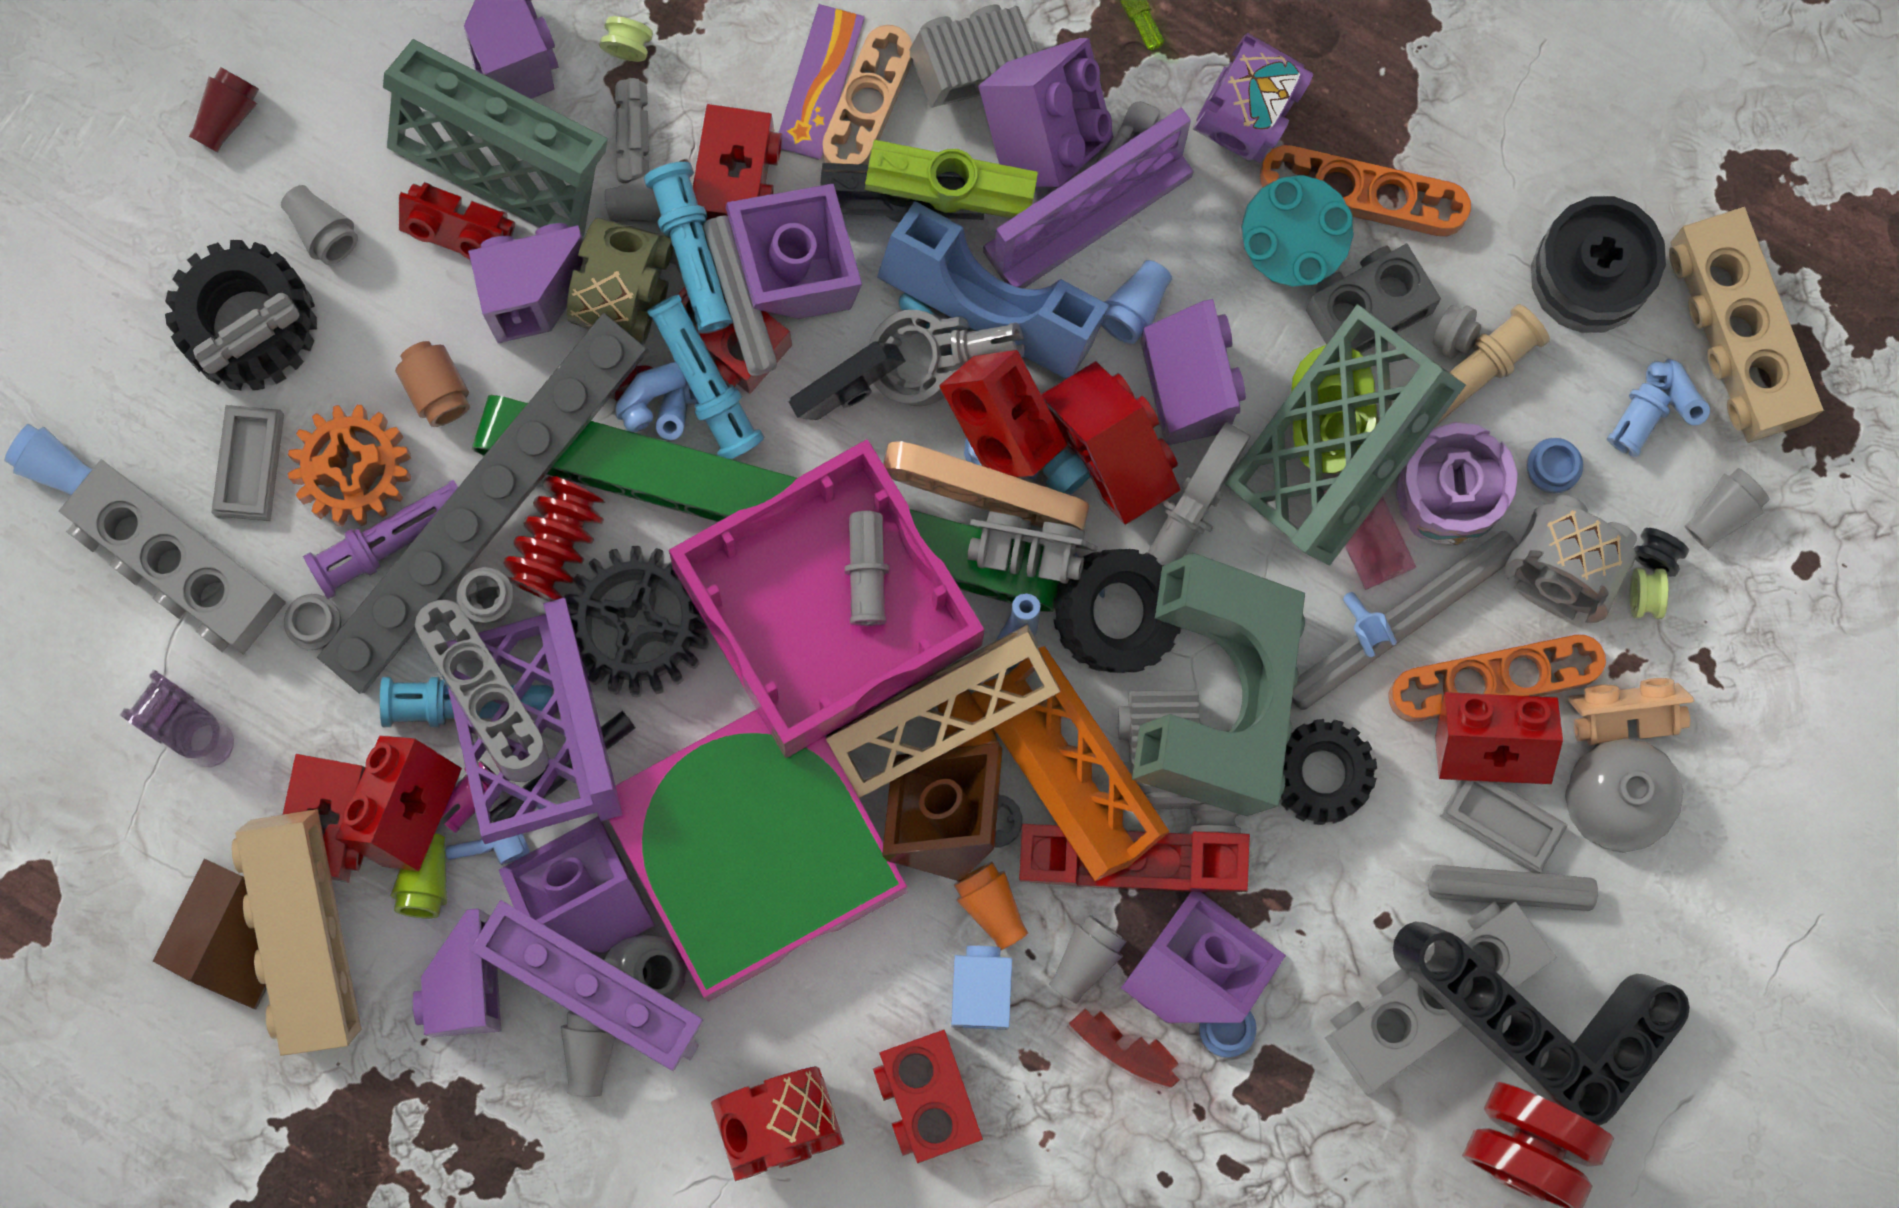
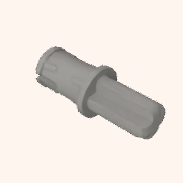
(867, 569)

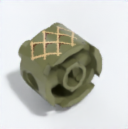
(619, 277)

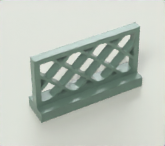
(498, 120)
(1367, 469)

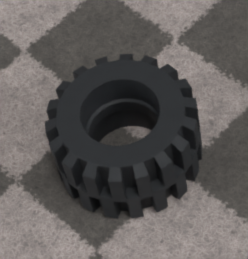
(215, 281)

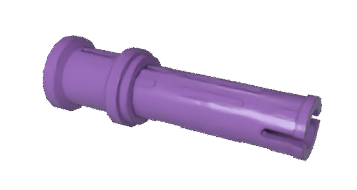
(357, 543)

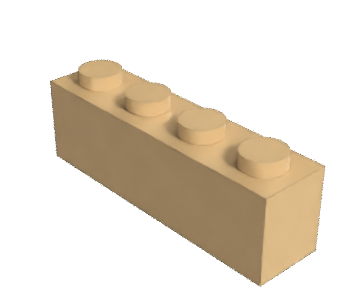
(296, 932)

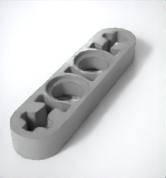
(483, 688)

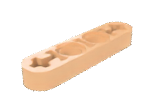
(982, 486)

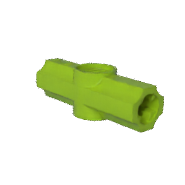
(914, 174)

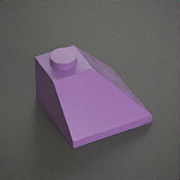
(795, 252)
(579, 889)
(1203, 966)
(458, 986)

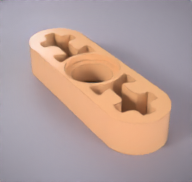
(868, 59)

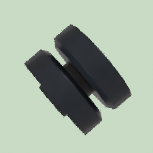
(1605, 234)

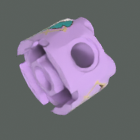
(1457, 484)

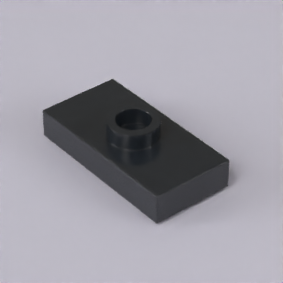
(847, 382)

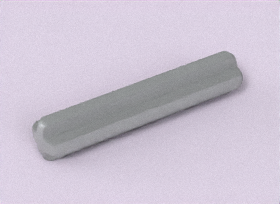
(746, 320)
(1512, 886)

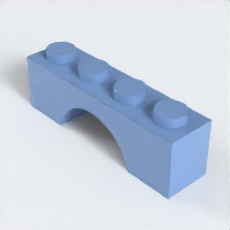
(934, 264)

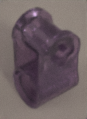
(173, 716)

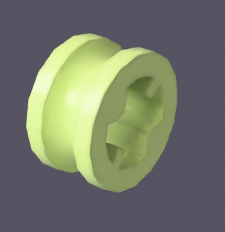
(626, 38)
(1649, 593)

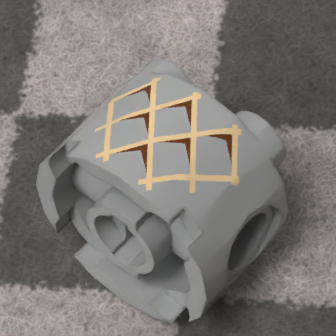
(1572, 560)

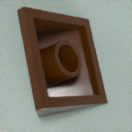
(945, 812)
(211, 938)

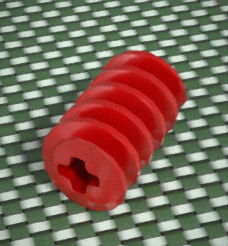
(553, 538)

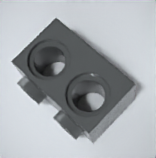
(1365, 289)

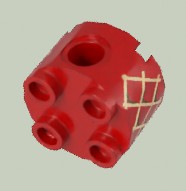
(777, 1122)

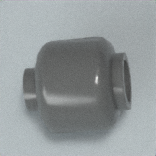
(651, 962)

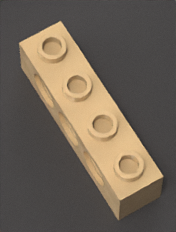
(1732, 244)

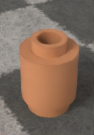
(433, 383)

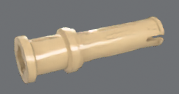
(1498, 352)

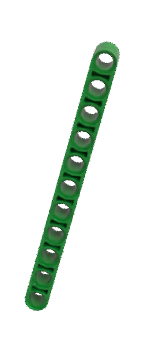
(721, 486)

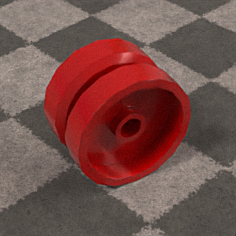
(1535, 1152)

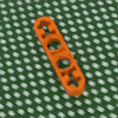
(1368, 179)
(1495, 673)

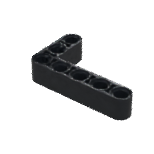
(1530, 1035)

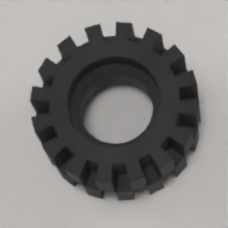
(1358, 772)

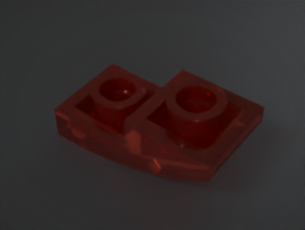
(1142, 1061)

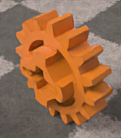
(327, 471)

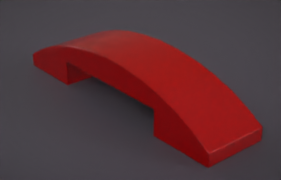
(1173, 864)

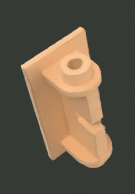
(1652, 705)

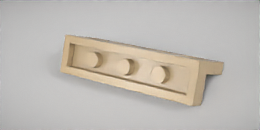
(934, 690)

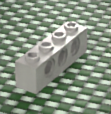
(109, 497)
(1372, 1060)

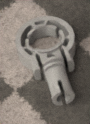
(963, 346)
(1199, 494)

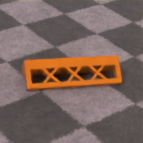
(1064, 773)

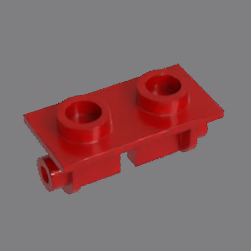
(432, 217)

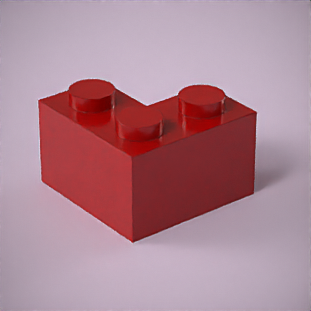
(1114, 440)

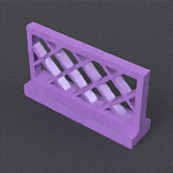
(1092, 203)
(578, 724)
(588, 986)

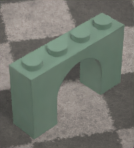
(1261, 633)

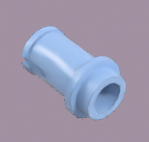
(1639, 419)

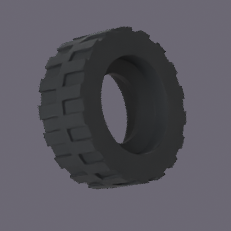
(1076, 616)

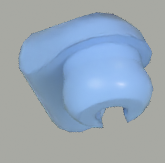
(1679, 387)
(1024, 611)

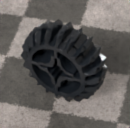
(628, 648)

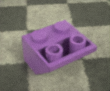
(511, 45)
(1048, 111)
(526, 279)
(1192, 373)

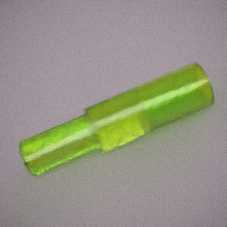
(1139, 13)

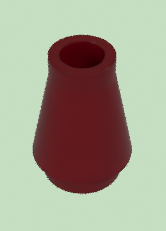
(222, 108)

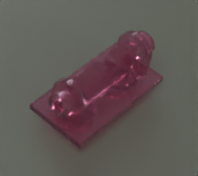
(1379, 548)

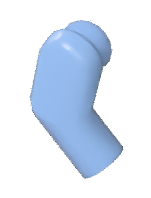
(642, 390)
(673, 412)

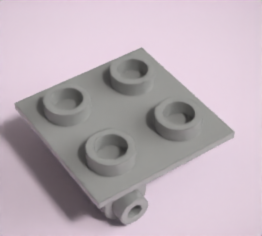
(1058, 540)

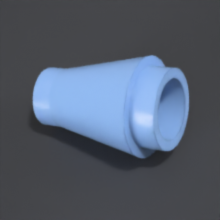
(1136, 302)
(45, 460)

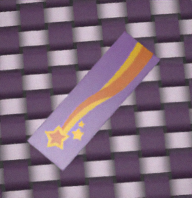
(819, 80)

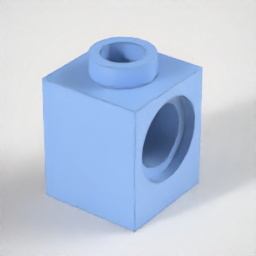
(981, 989)

